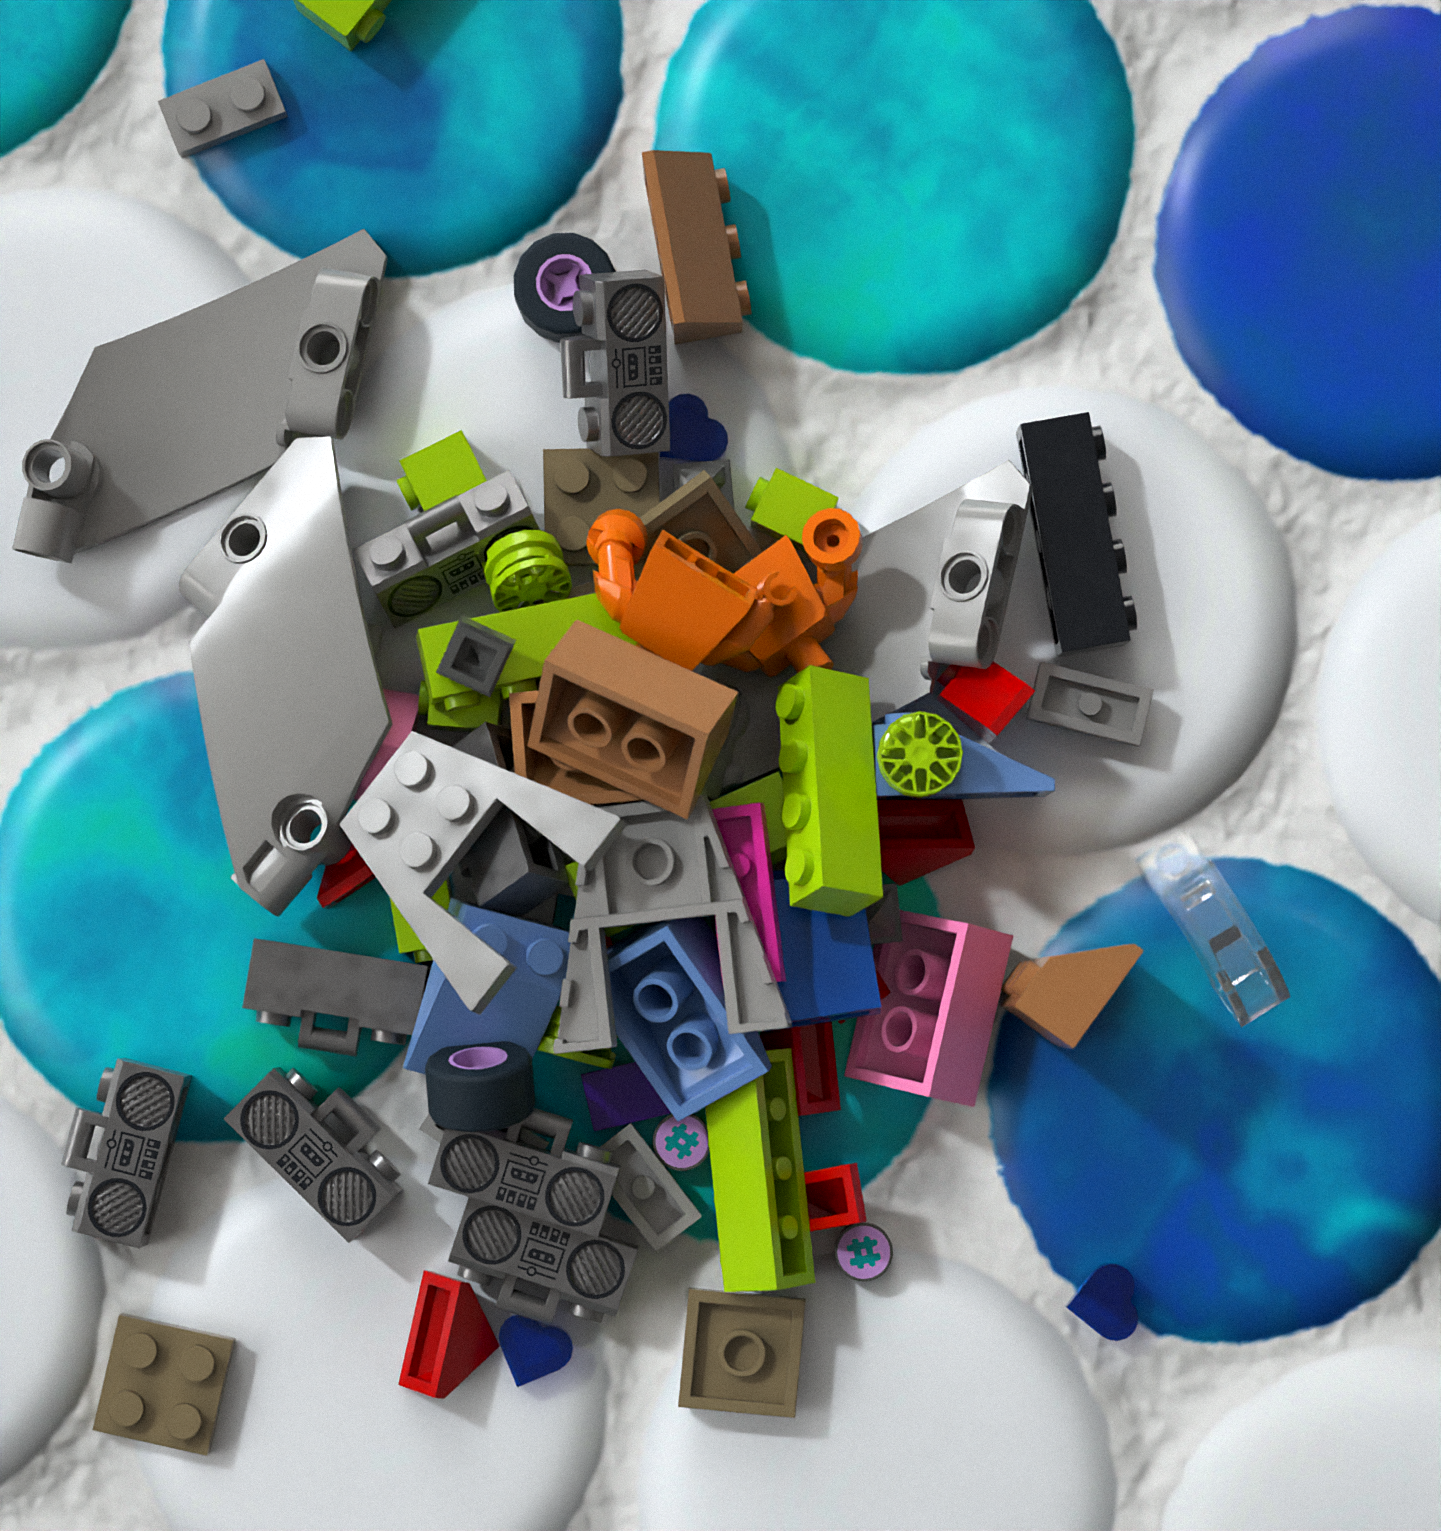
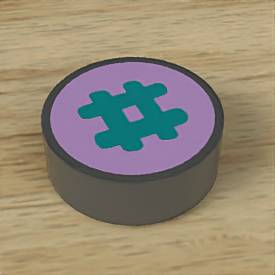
(681, 1143)
(863, 1251)

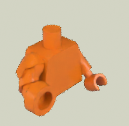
(683, 600)
(794, 635)

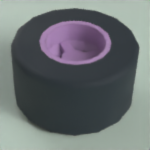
(550, 273)
(480, 1086)

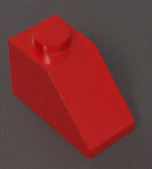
(983, 697)

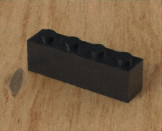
(1074, 534)

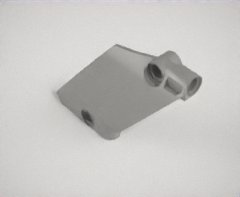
(203, 401)
(904, 616)
(285, 674)

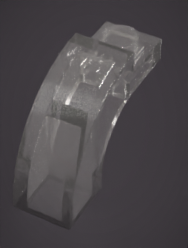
(1215, 926)

